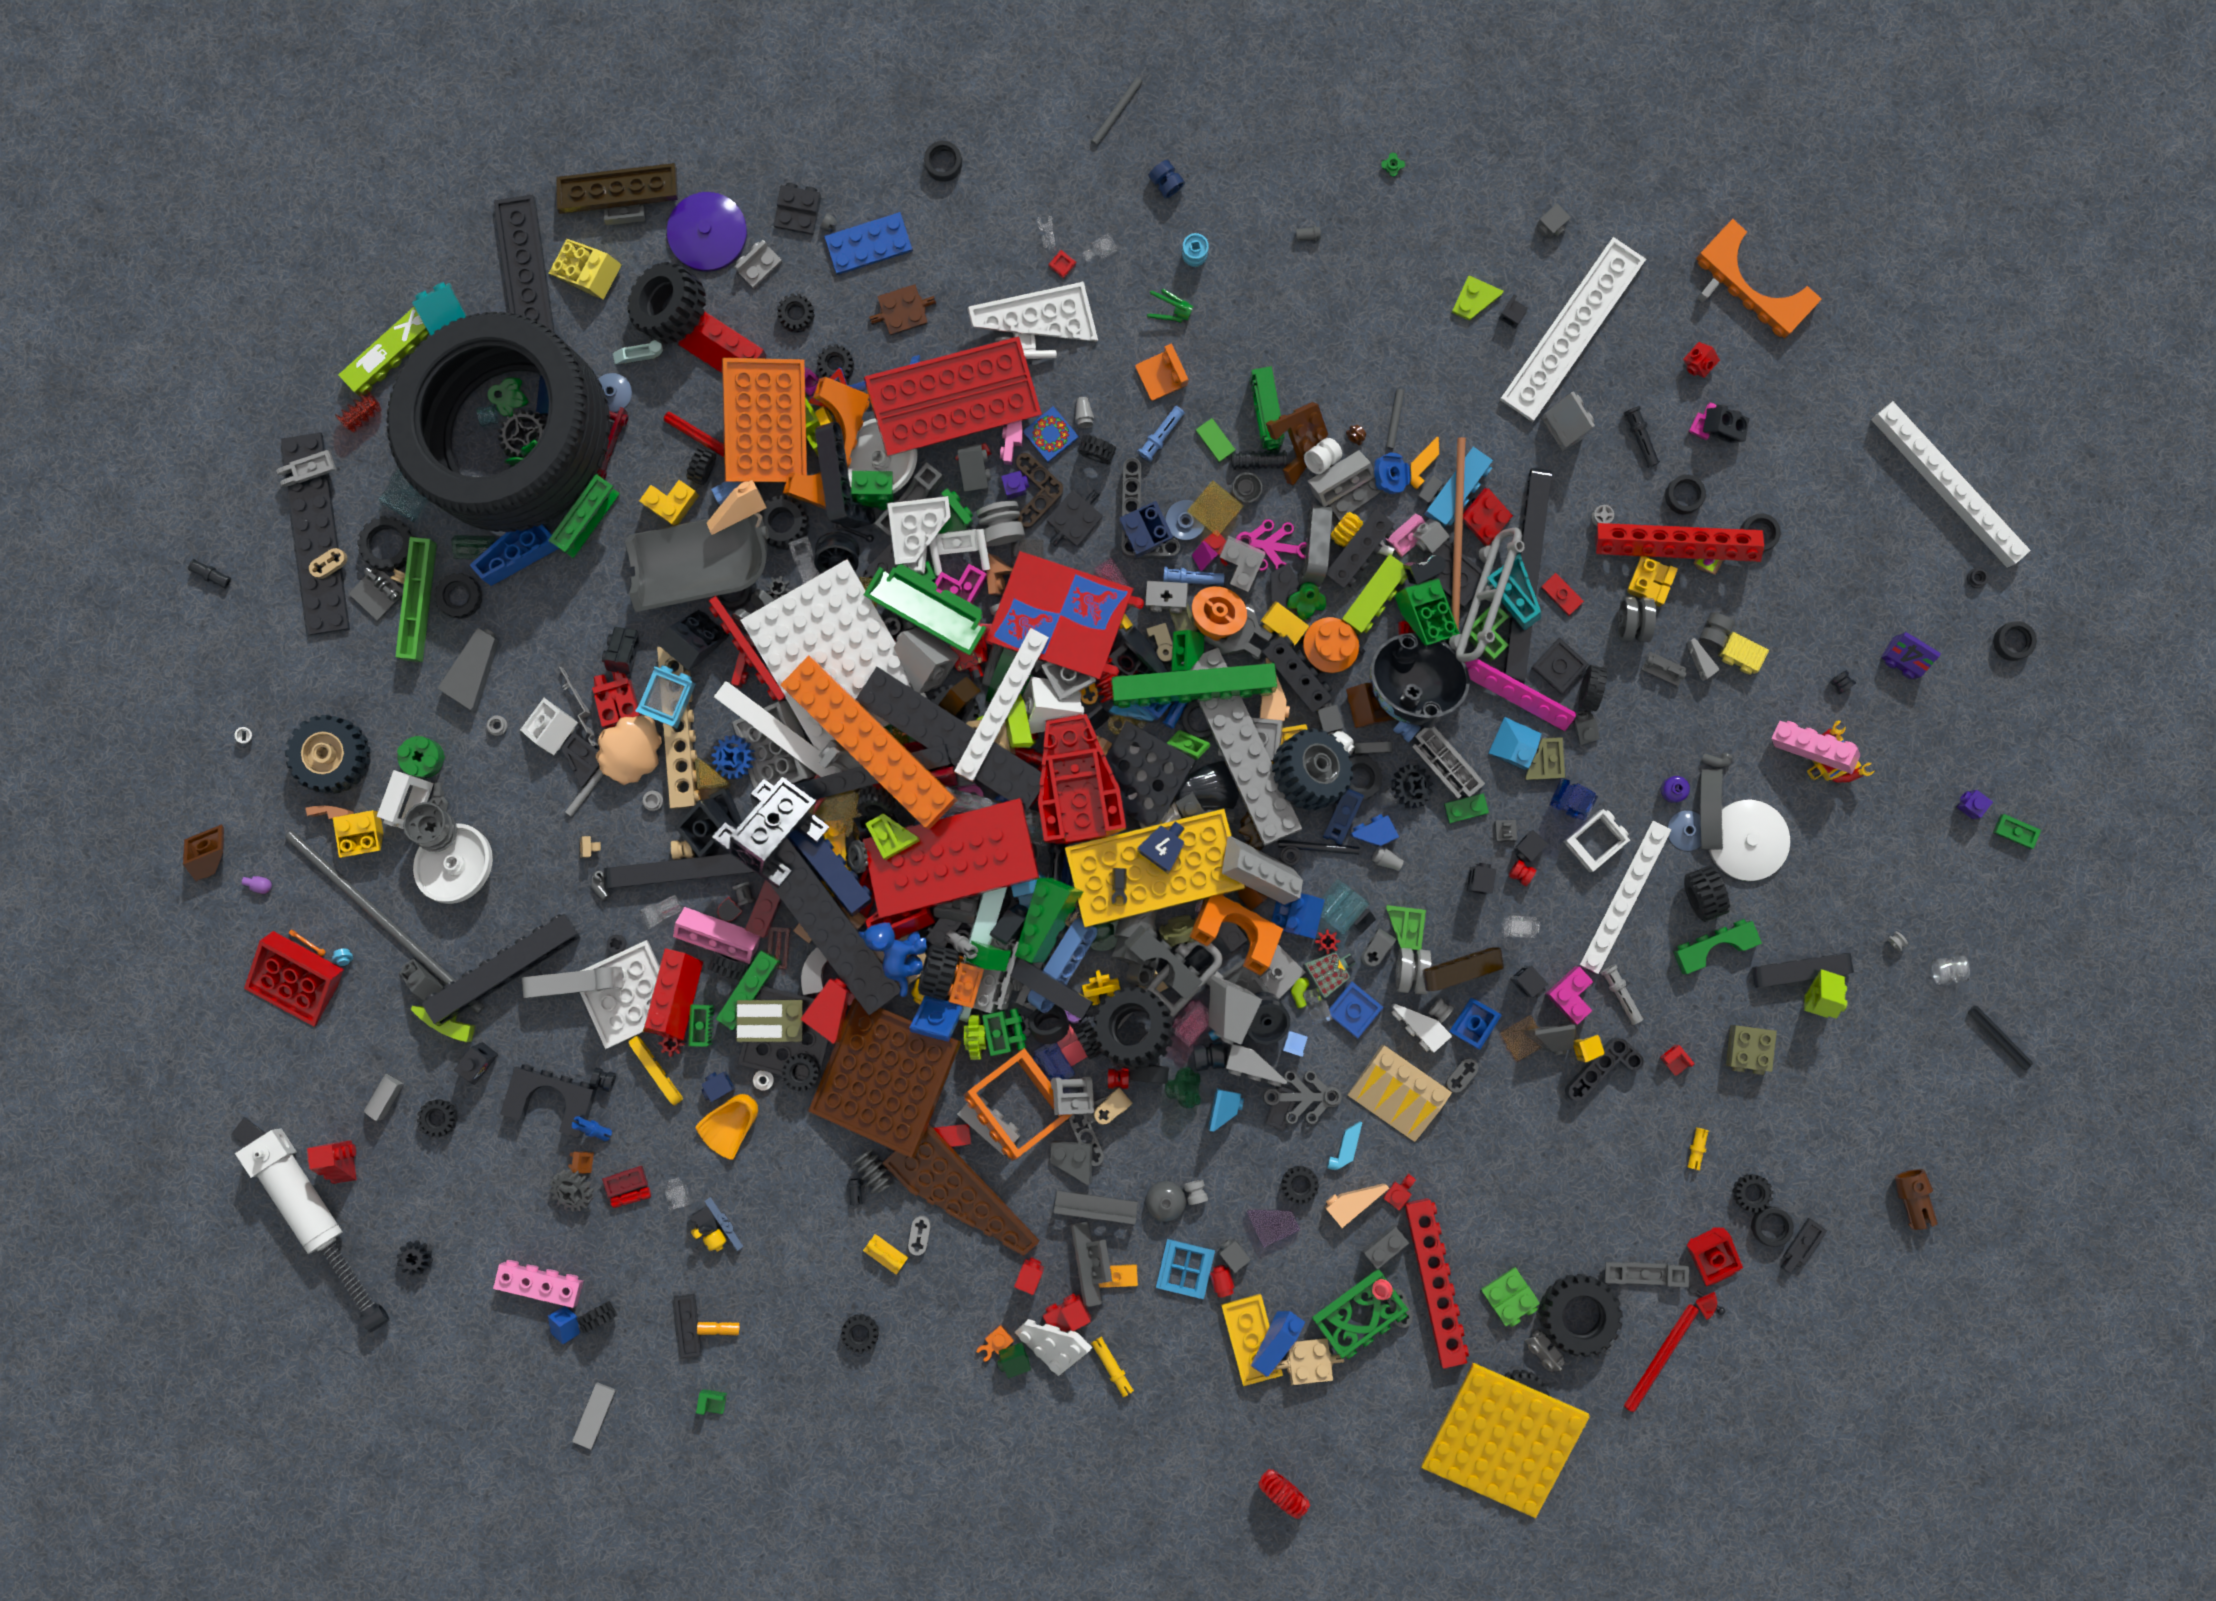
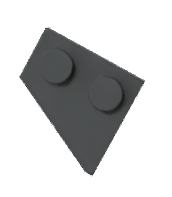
(1073, 1159)

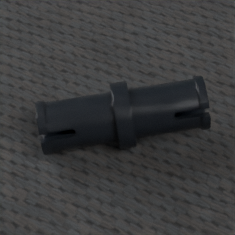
(209, 573)

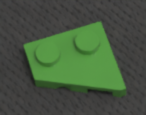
(1408, 926)

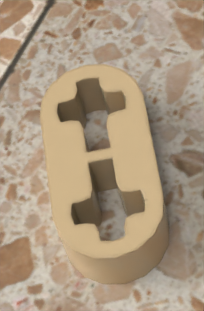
(326, 559)

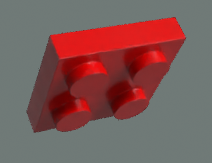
(1486, 516)

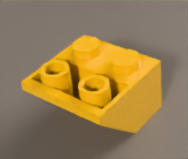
(358, 833)

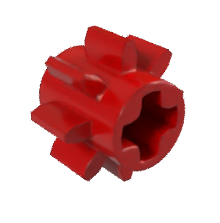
(1331, 937)
(666, 1047)

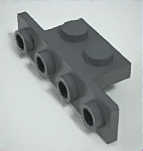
(1091, 1263)

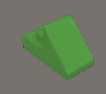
(1189, 744)

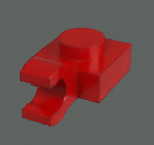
(1397, 1194)

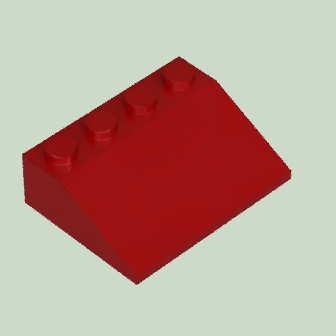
(292, 978)

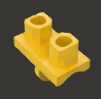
(1100, 985)

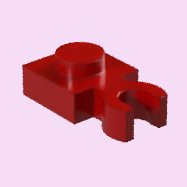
(1216, 544)

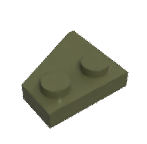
(1548, 760)

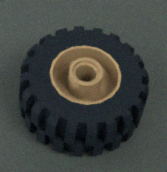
(327, 754)

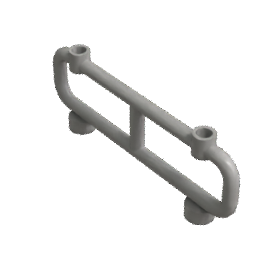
(1487, 555)
(1183, 950)

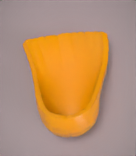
(728, 1124)

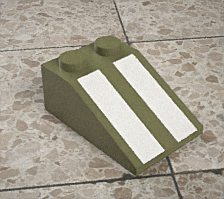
(768, 1021)

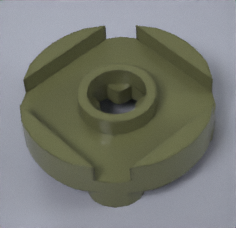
(1177, 930)

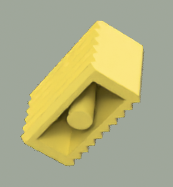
(1743, 653)

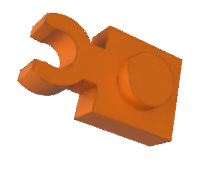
(997, 1340)

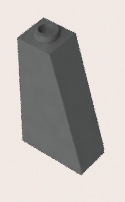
(470, 671)

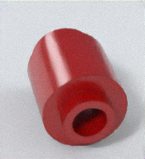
(1222, 1281)

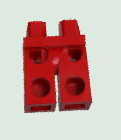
(614, 699)

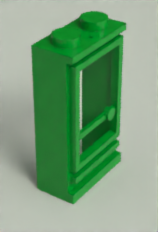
(1265, 405)

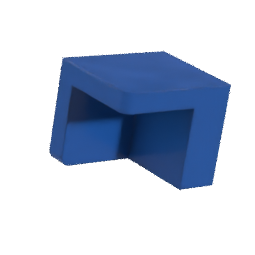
(563, 1325)

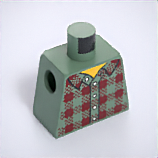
(1329, 972)

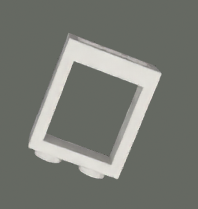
(396, 794)
(1582, 855)

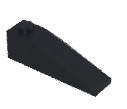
(1135, 655)

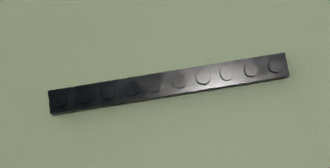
(860, 777)

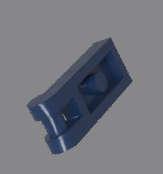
(1343, 816)

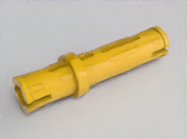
(1112, 1367)

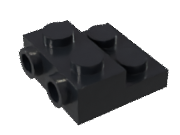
(797, 208)

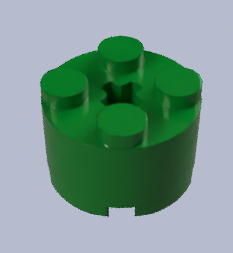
(410, 752)

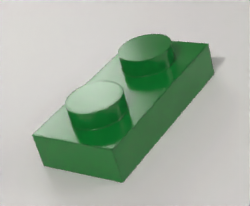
(1466, 808)
(2017, 831)

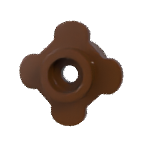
(1356, 434)

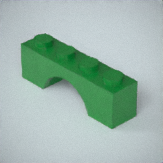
(1693, 956)
(750, 985)

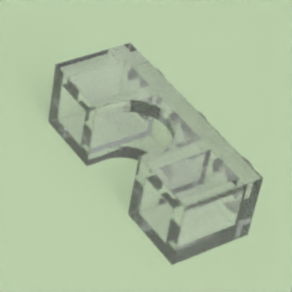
(1519, 927)

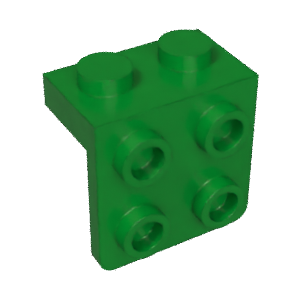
(872, 488)
(960, 517)

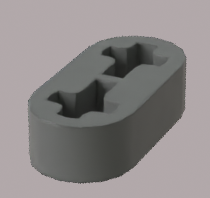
(1373, 748)
(1465, 1078)
(1393, 1308)

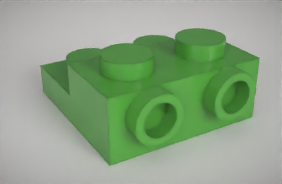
(1511, 1297)

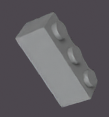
(1341, 478)
(970, 1117)

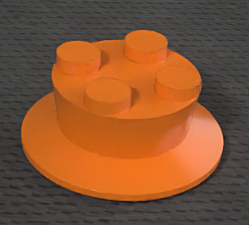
(1218, 612)
(1331, 645)

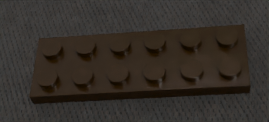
(617, 188)

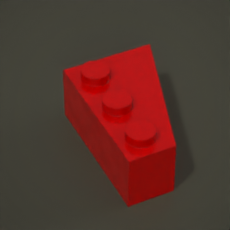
(905, 923)
(333, 1161)

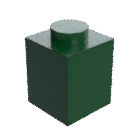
(1014, 1360)

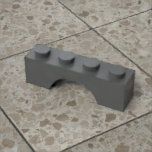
(922, 487)
(1146, 946)

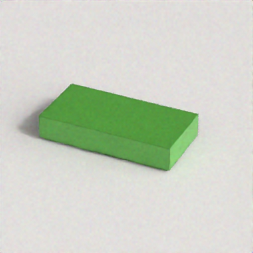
(1215, 440)

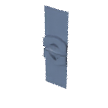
(727, 1227)

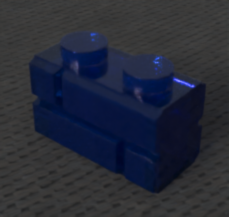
(1053, 1062)

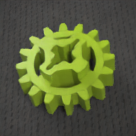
(974, 1037)

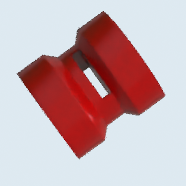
(1522, 873)
(1113, 1078)

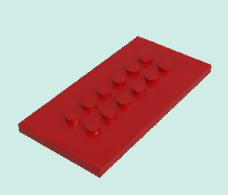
(952, 396)
(954, 860)

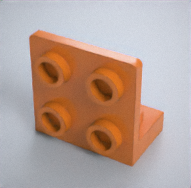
(1162, 373)
(965, 983)

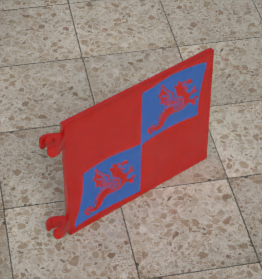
(1067, 606)

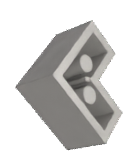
(1247, 560)

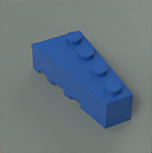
(513, 553)

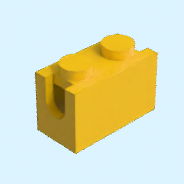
(1283, 621)

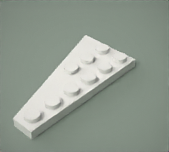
(1050, 312)

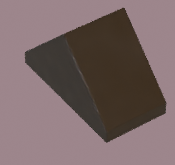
(959, 696)

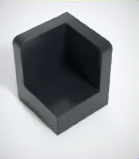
(1513, 312)

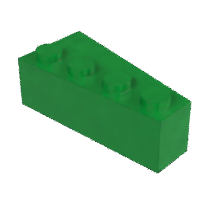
(1045, 918)

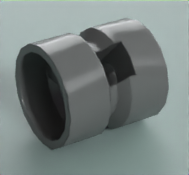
(1716, 632)

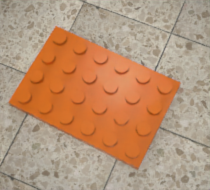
(763, 419)

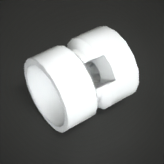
(1323, 455)

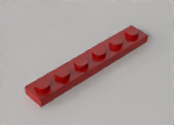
(741, 643)

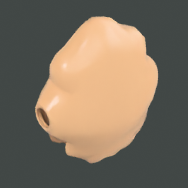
(629, 749)

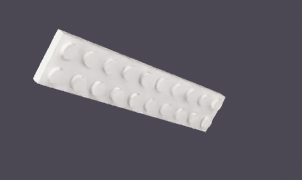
(1572, 329)

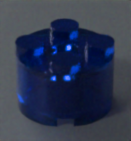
(1574, 799)

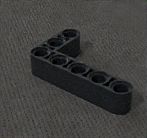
(836, 480)

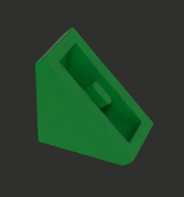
(990, 957)

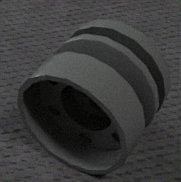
(430, 827)

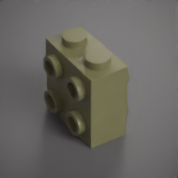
(1751, 1049)

